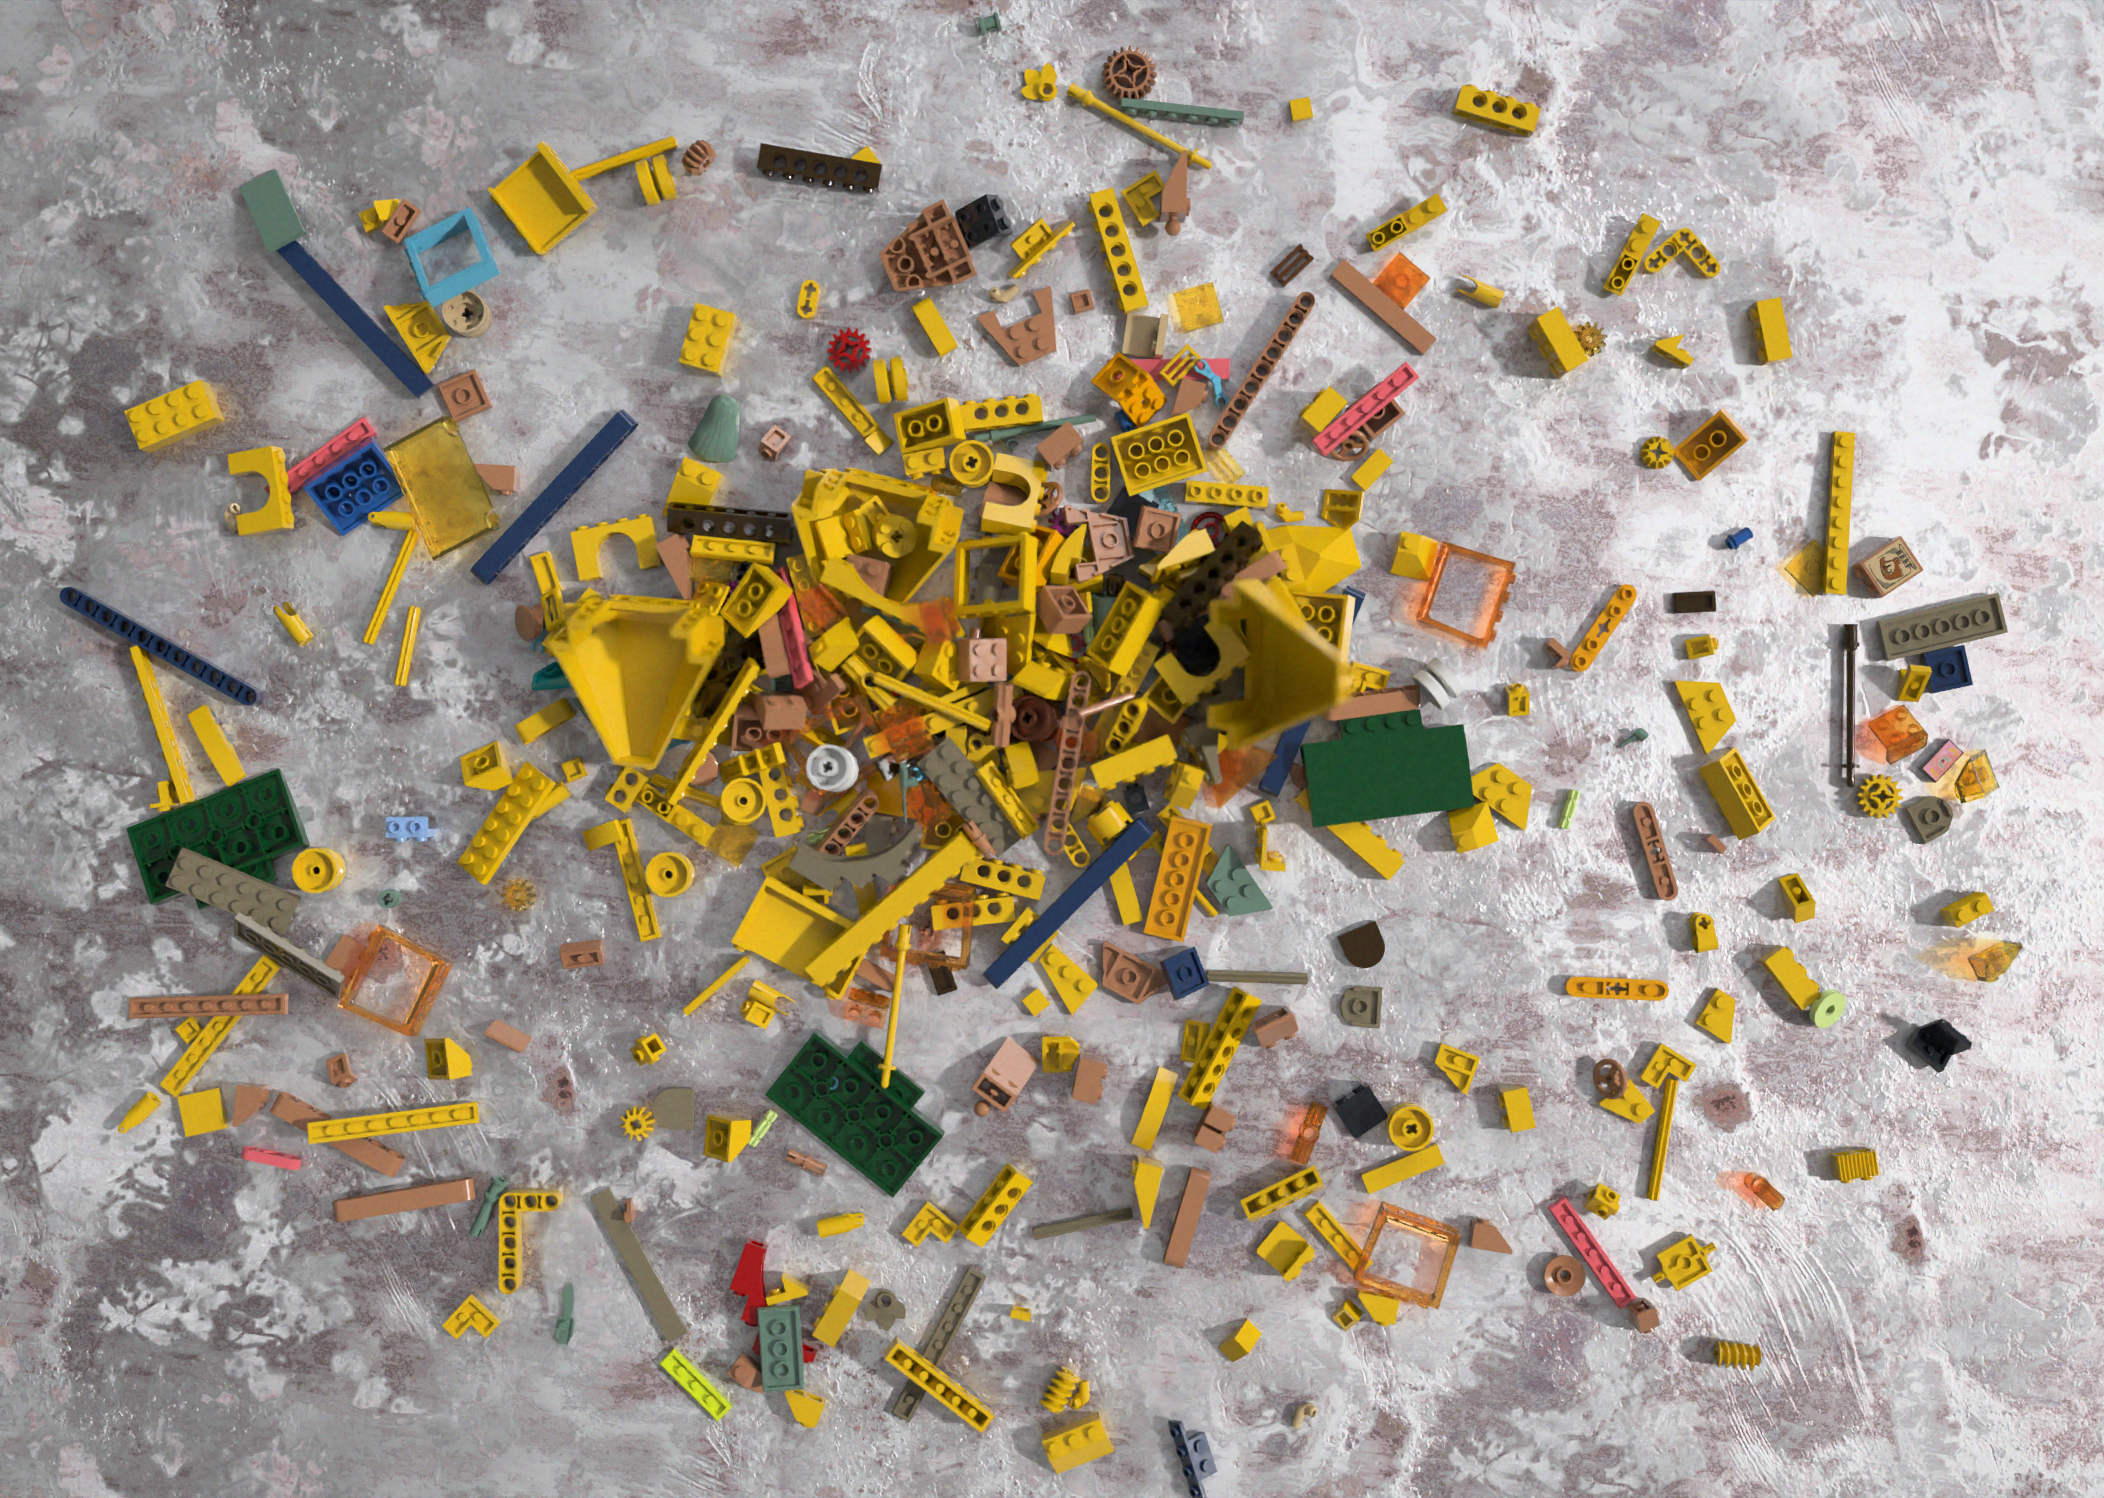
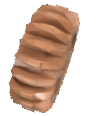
(1125, 57)

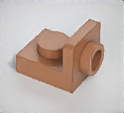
(773, 443)
(1555, 649)
(341, 1071)

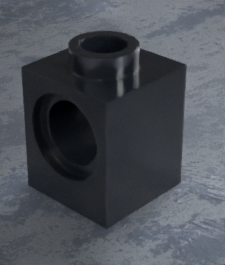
(1135, 808)

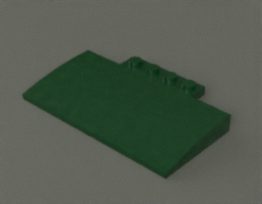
(1386, 770)
(236, 827)
(859, 1119)

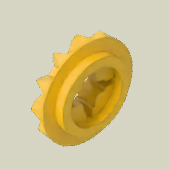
(1649, 458)

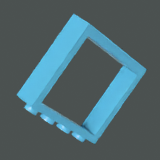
(461, 280)

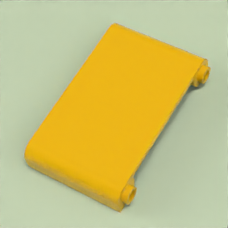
(792, 931)

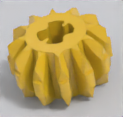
(643, 1129)

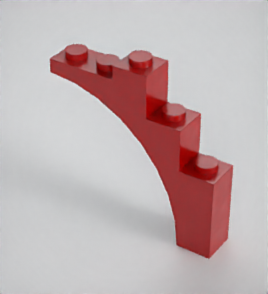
(750, 1282)

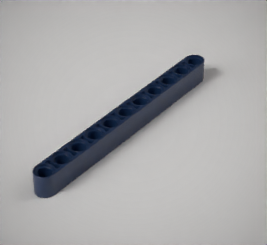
(356, 318)
(554, 497)
(152, 644)
(1292, 737)
(1068, 902)

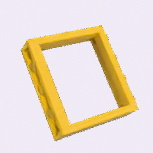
(1027, 581)

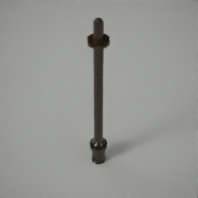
(1850, 645)

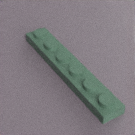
(1189, 112)

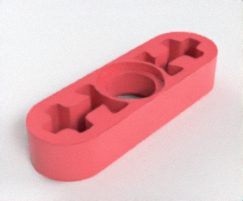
(271, 1157)

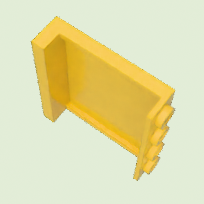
(543, 200)

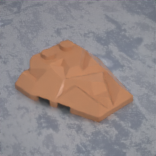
(929, 252)

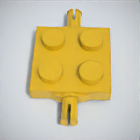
(1683, 1262)

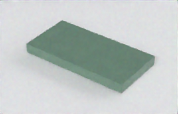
(272, 210)
(781, 1348)

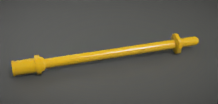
(1087, 98)
(902, 946)

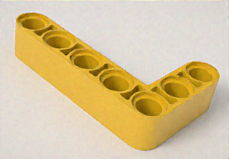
(515, 1231)

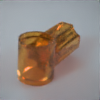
(1764, 1191)

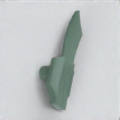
(904, 784)
(565, 1323)

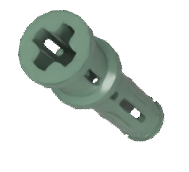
(491, 1197)

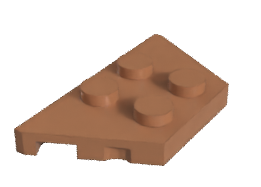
(1129, 974)

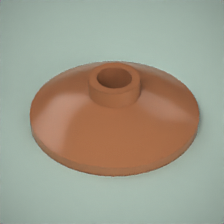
(1574, 1278)

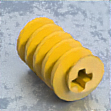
(1737, 1354)
(1060, 1390)

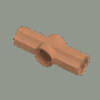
(1001, 714)

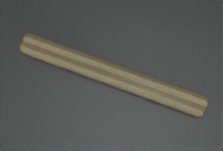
(1257, 977)
(1082, 1223)

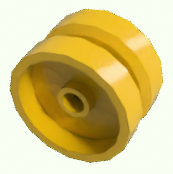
(656, 180)
(891, 379)
(970, 452)
(748, 791)
(658, 873)
(312, 880)
(1420, 1132)

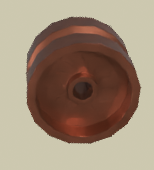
(1036, 719)

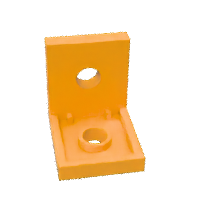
(1130, 389)

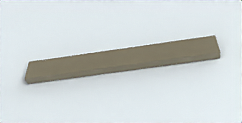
(639, 1265)
(941, 1338)

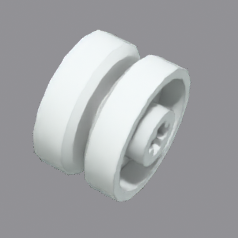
(1438, 683)
(844, 767)

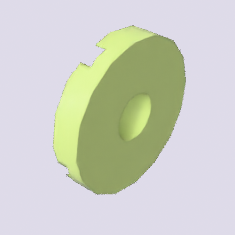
(1828, 1008)

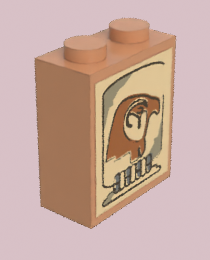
(1887, 567)

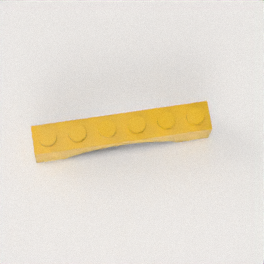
(844, 577)

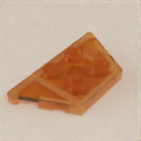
(1239, 769)

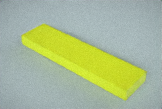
(696, 1384)

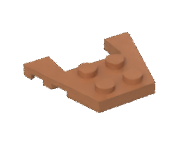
(1028, 338)
(1108, 541)
(819, 693)

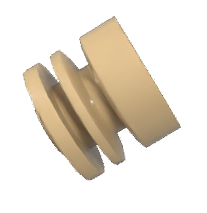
(457, 308)

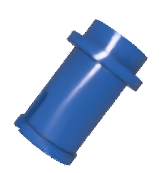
(1124, 422)
(1738, 538)

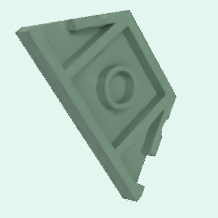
(1235, 886)

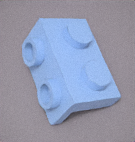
(404, 827)

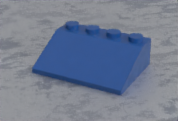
(354, 486)

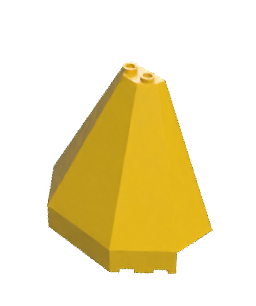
(837, 493)
(637, 668)
(1288, 673)

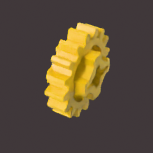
(1878, 805)

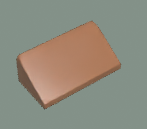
(401, 221)
(581, 954)
(876, 975)
(508, 1036)

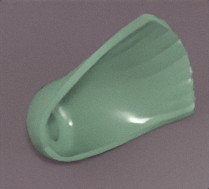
(718, 430)

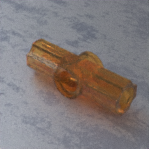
(1304, 1146)

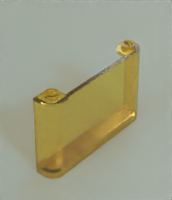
(442, 487)

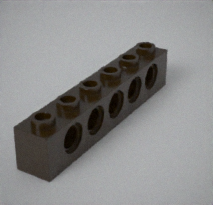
(770, 153)
(739, 517)
(1200, 581)
(734, 660)

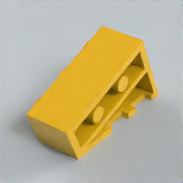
(841, 1308)

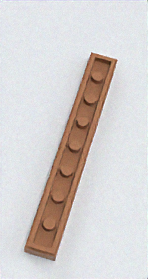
(208, 1006)

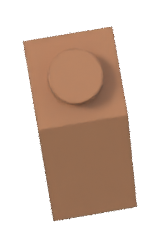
(1189, 396)
(500, 477)
(248, 1101)
(1486, 1236)
(1643, 1315)
(747, 1373)

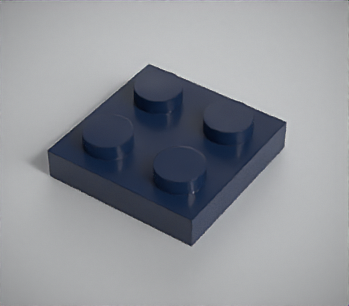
(1948, 669)
(1184, 973)

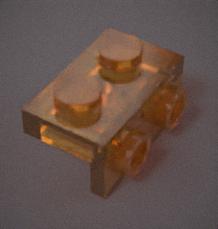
(867, 1007)

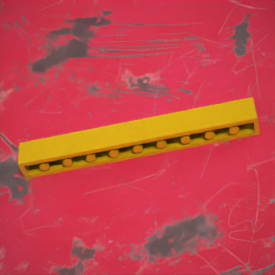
(890, 909)

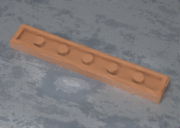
(1383, 307)

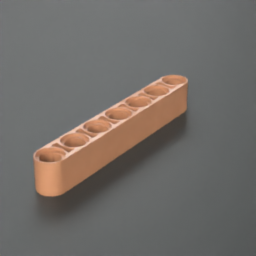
(1260, 570)
(363, 1149)
(404, 1199)

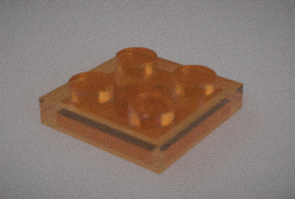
(1401, 280)

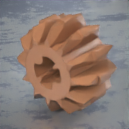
(698, 157)

